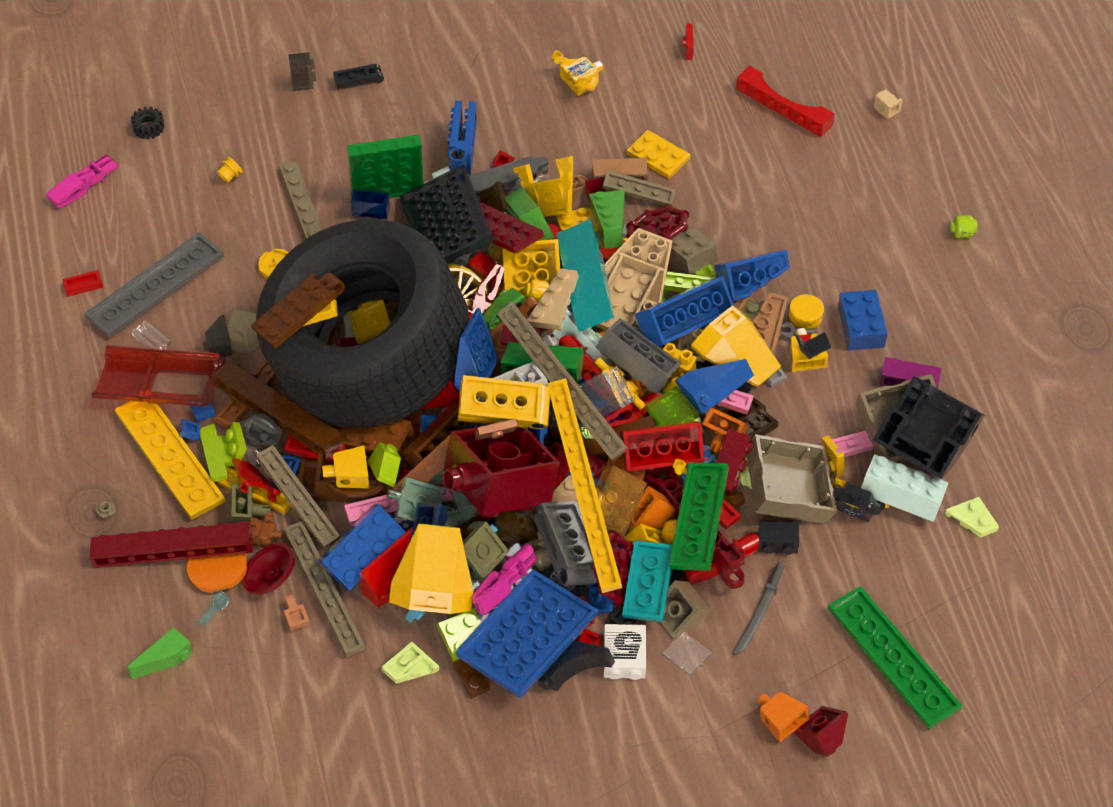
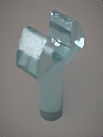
(219, 602)

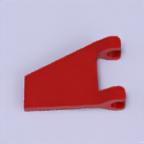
(251, 476)

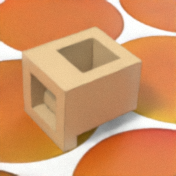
(887, 104)

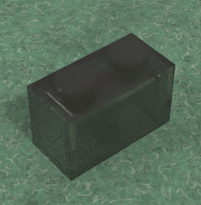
(301, 71)

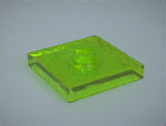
(671, 408)

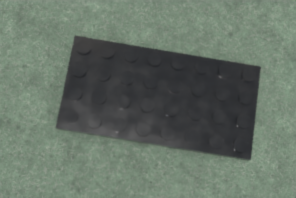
(448, 214)

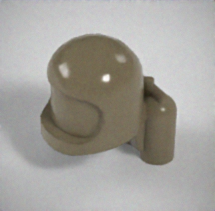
(543, 560)

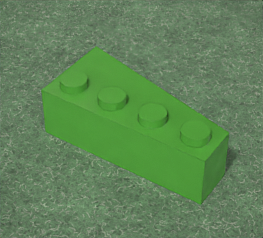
(525, 209)
(609, 215)

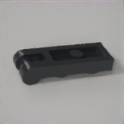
(358, 76)

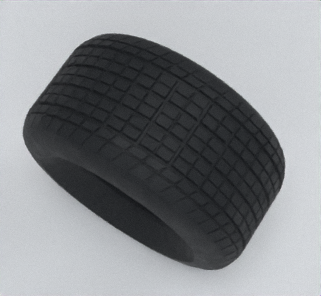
(399, 366)

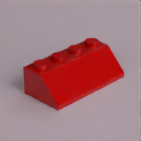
(663, 445)
(378, 575)

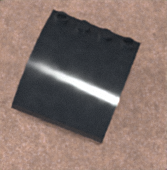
(928, 428)

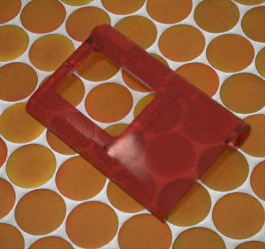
(132, 372)

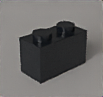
(778, 537)

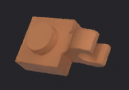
(295, 615)

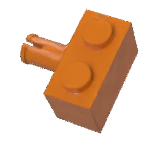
(719, 424)

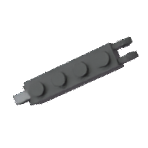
(504, 173)

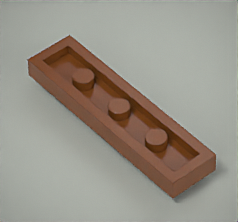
(429, 466)

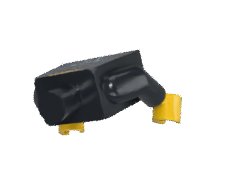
(856, 500)

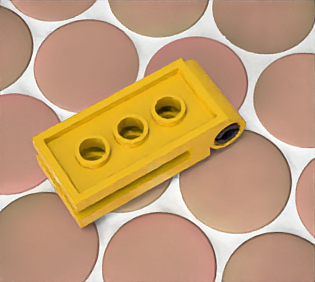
(533, 396)

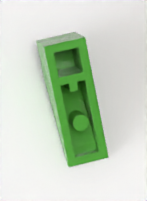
(163, 654)

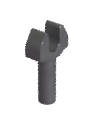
(791, 331)

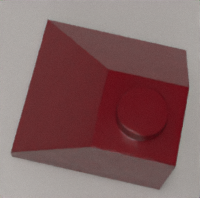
(824, 730)

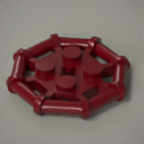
(661, 222)
(622, 566)

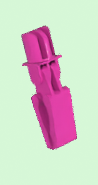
(78, 183)
(498, 585)

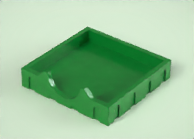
(386, 165)

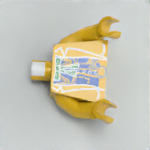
(578, 73)

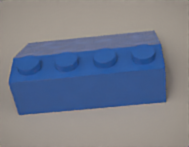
(476, 350)

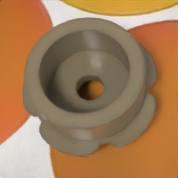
(108, 513)

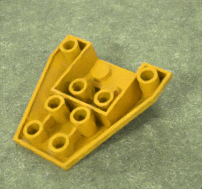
(736, 338)
(433, 572)

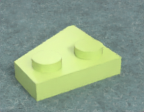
(974, 516)
(409, 664)

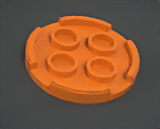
(217, 572)

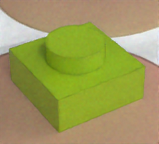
(707, 271)

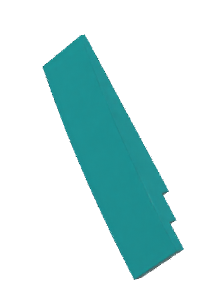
(591, 295)

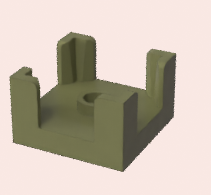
(483, 549)

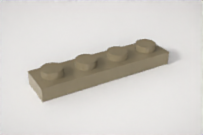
(639, 188)

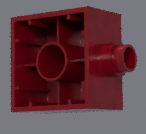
(500, 471)

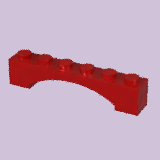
(815, 119)

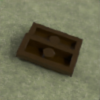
(757, 419)

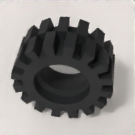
(147, 115)

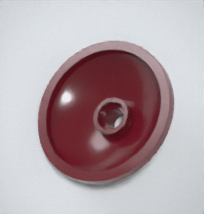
(268, 569)

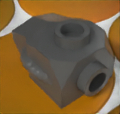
(262, 430)

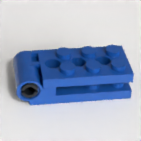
(462, 151)

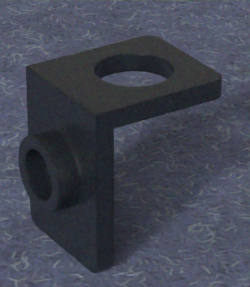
(814, 346)

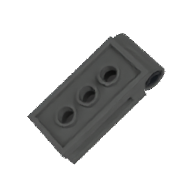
(566, 542)

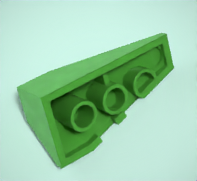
(504, 298)

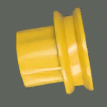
(229, 169)

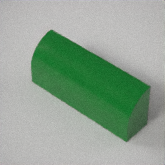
(570, 357)

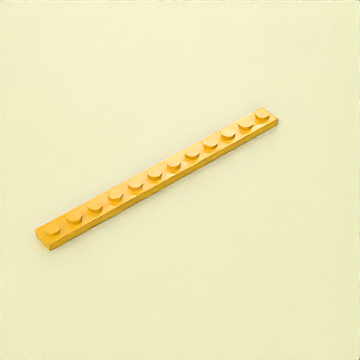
(584, 486)

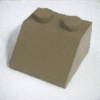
(241, 334)
(683, 609)

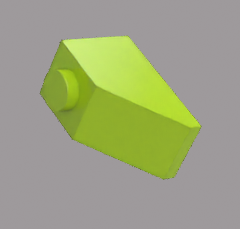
(385, 463)

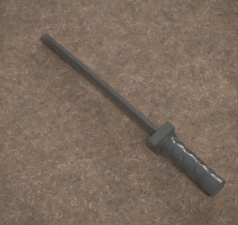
(771, 589)

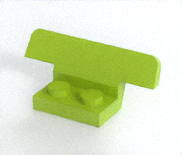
(222, 449)

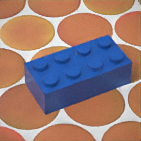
(360, 546)

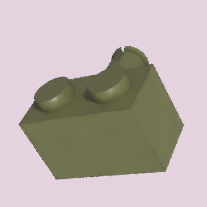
(241, 505)

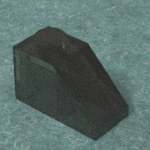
(218, 338)

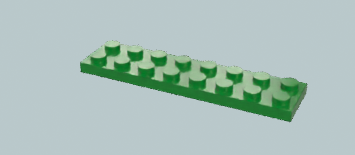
(895, 657)

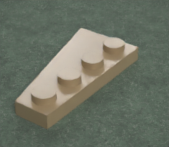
(553, 304)

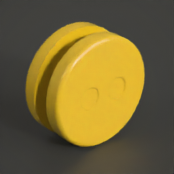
(806, 311)

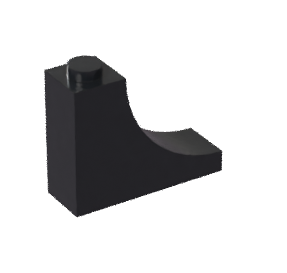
(576, 658)

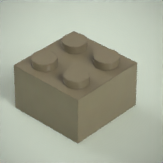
(692, 251)

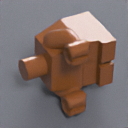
(265, 531)

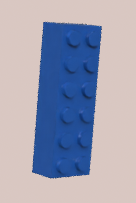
(684, 311)

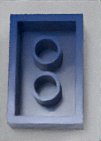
(862, 320)

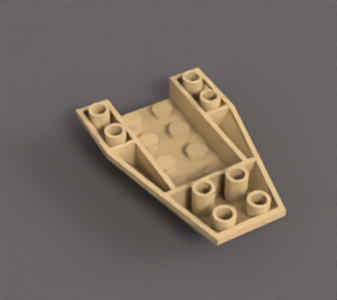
(637, 276)

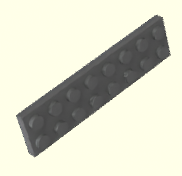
(153, 285)

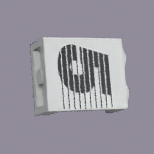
(628, 649)

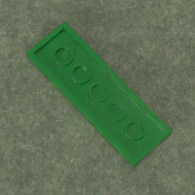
(699, 516)

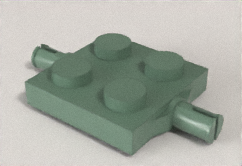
(414, 493)

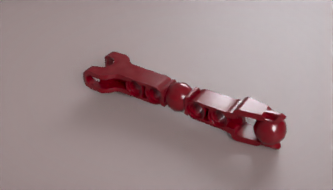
(726, 556)

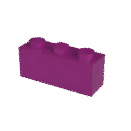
(899, 371)

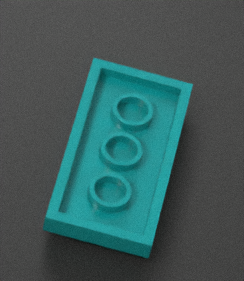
(648, 582)

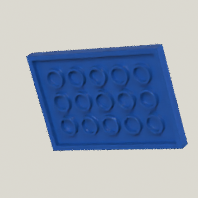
(526, 633)

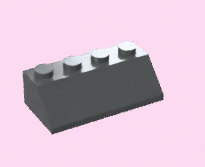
(637, 355)

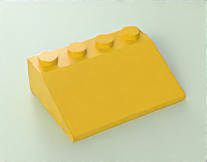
(534, 262)

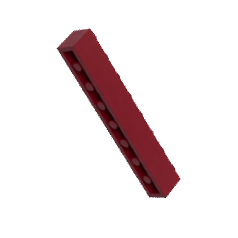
(171, 544)

